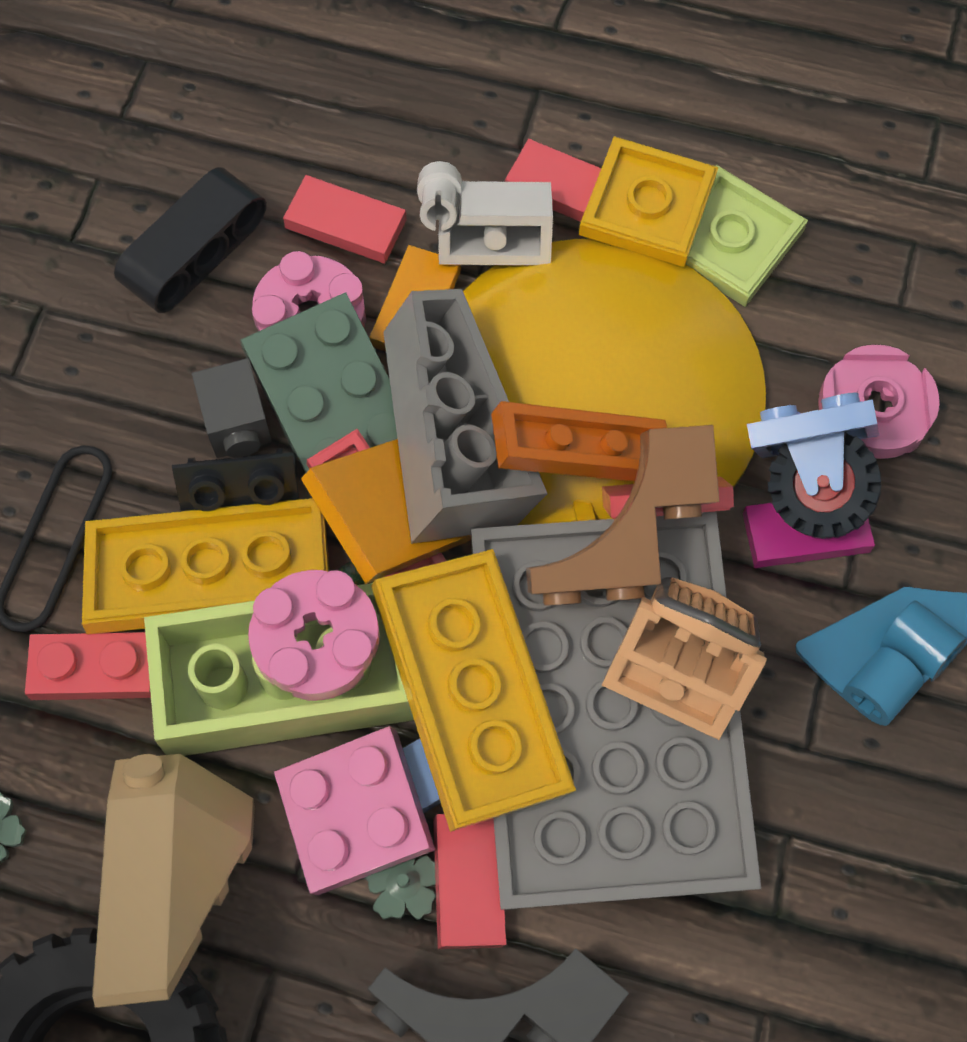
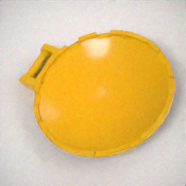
(623, 340)

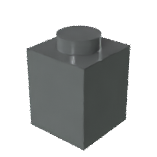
(232, 409)

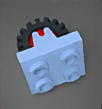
(823, 470)

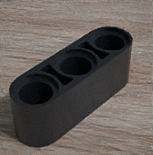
(190, 240)

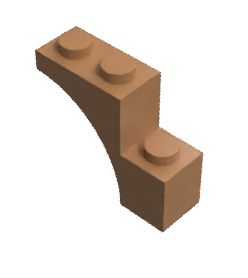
(673, 474)

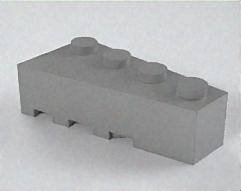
(444, 421)

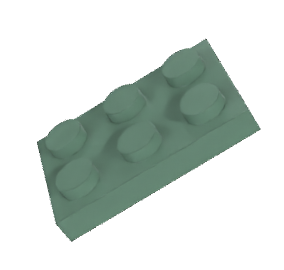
(323, 378)

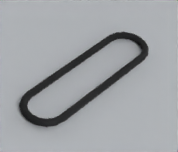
(76, 546)

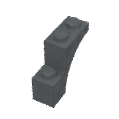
(560, 1007)

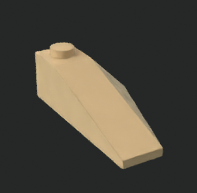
(164, 866)

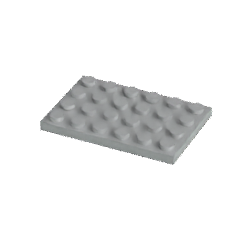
(652, 797)

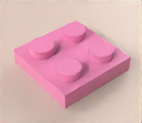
(353, 811)

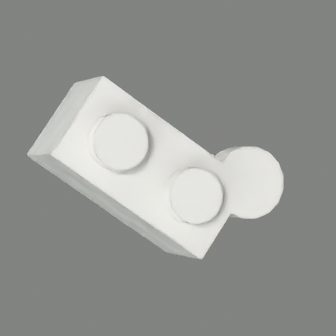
(486, 219)

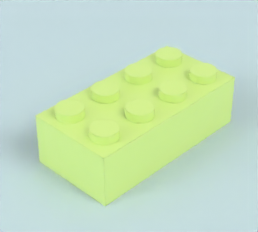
(216, 699)

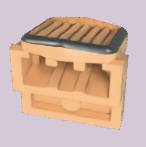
(689, 656)

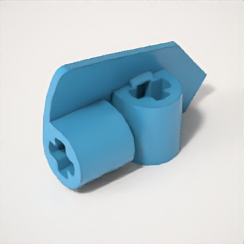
(889, 649)

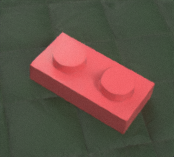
(87, 666)

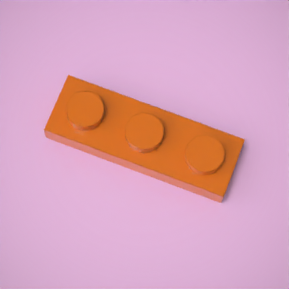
(569, 440)

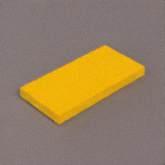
(194, 559)
(472, 689)

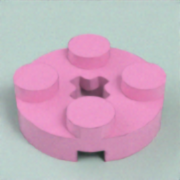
(301, 280)
(899, 381)
(294, 665)

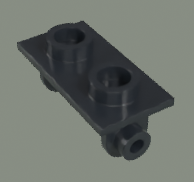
(236, 481)

